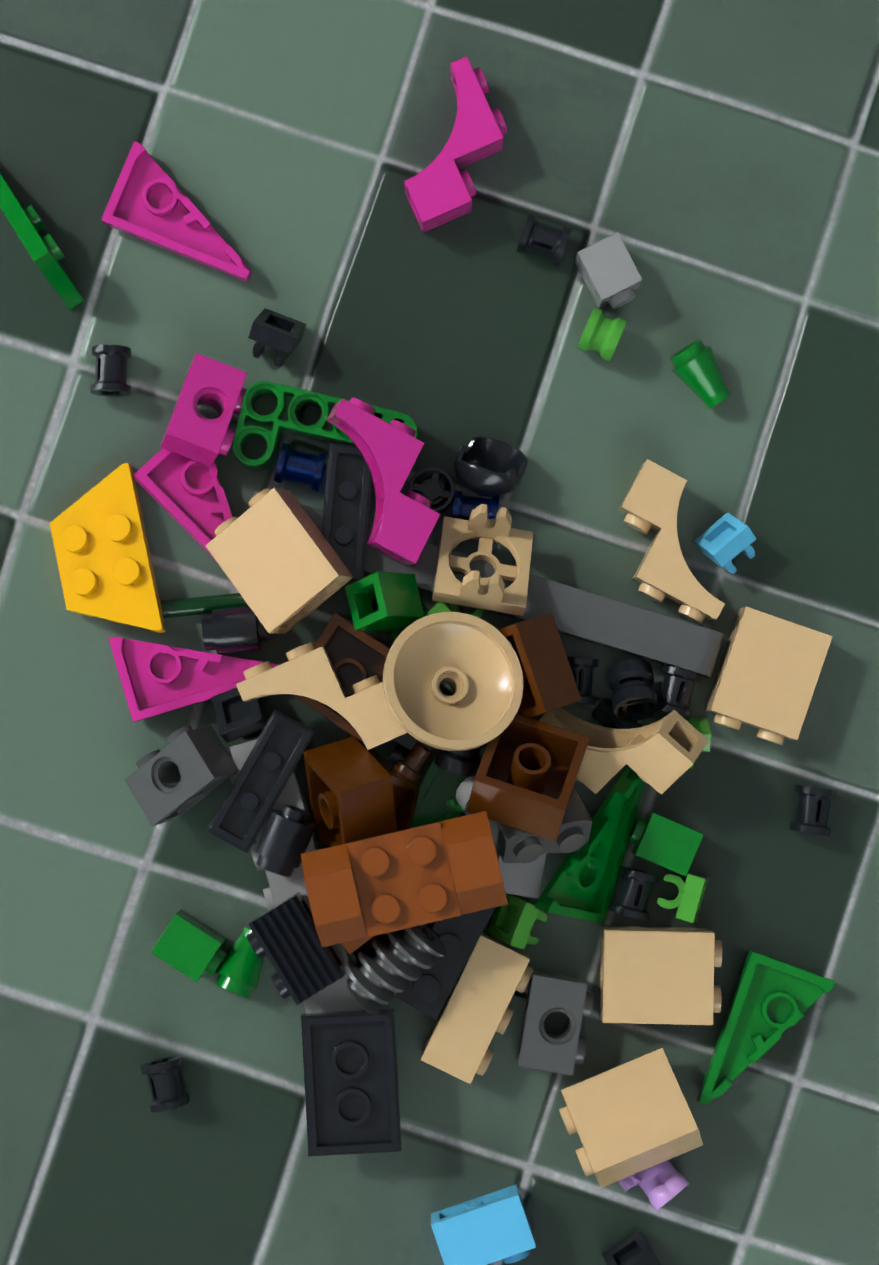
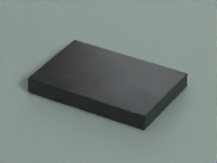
(351, 1082)

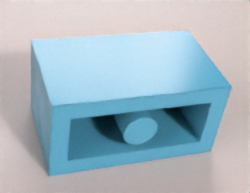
(484, 1230)

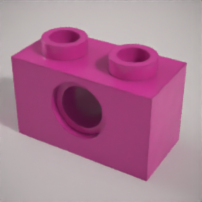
(190, 432)

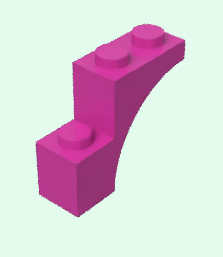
(440, 190)
(390, 451)

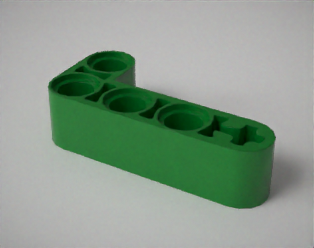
(285, 420)

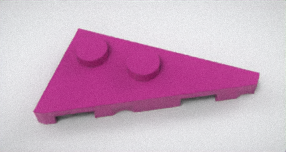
(156, 211)
(187, 493)
(171, 678)

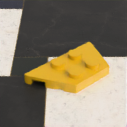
(107, 555)

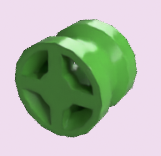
(602, 334)

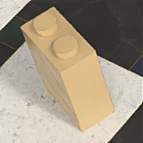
(278, 560)
(768, 675)
(659, 975)
(629, 1118)

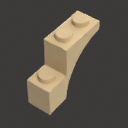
(663, 570)
(313, 676)
(654, 751)

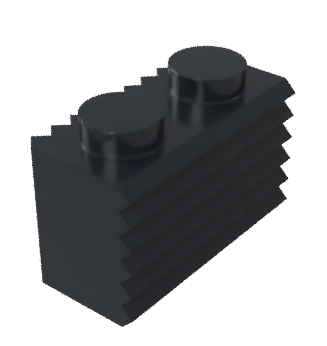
(294, 949)

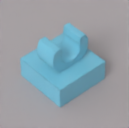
(725, 541)

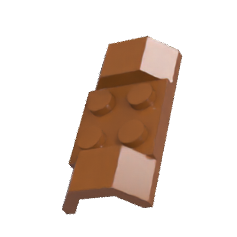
(403, 879)

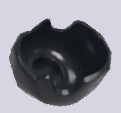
(490, 466)

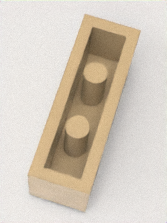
(477, 1009)

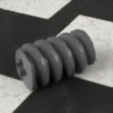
(392, 966)

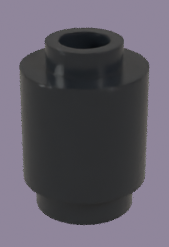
(232, 630)
(284, 840)

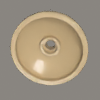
(468, 657)

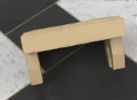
(478, 591)

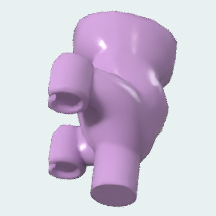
(658, 1182)

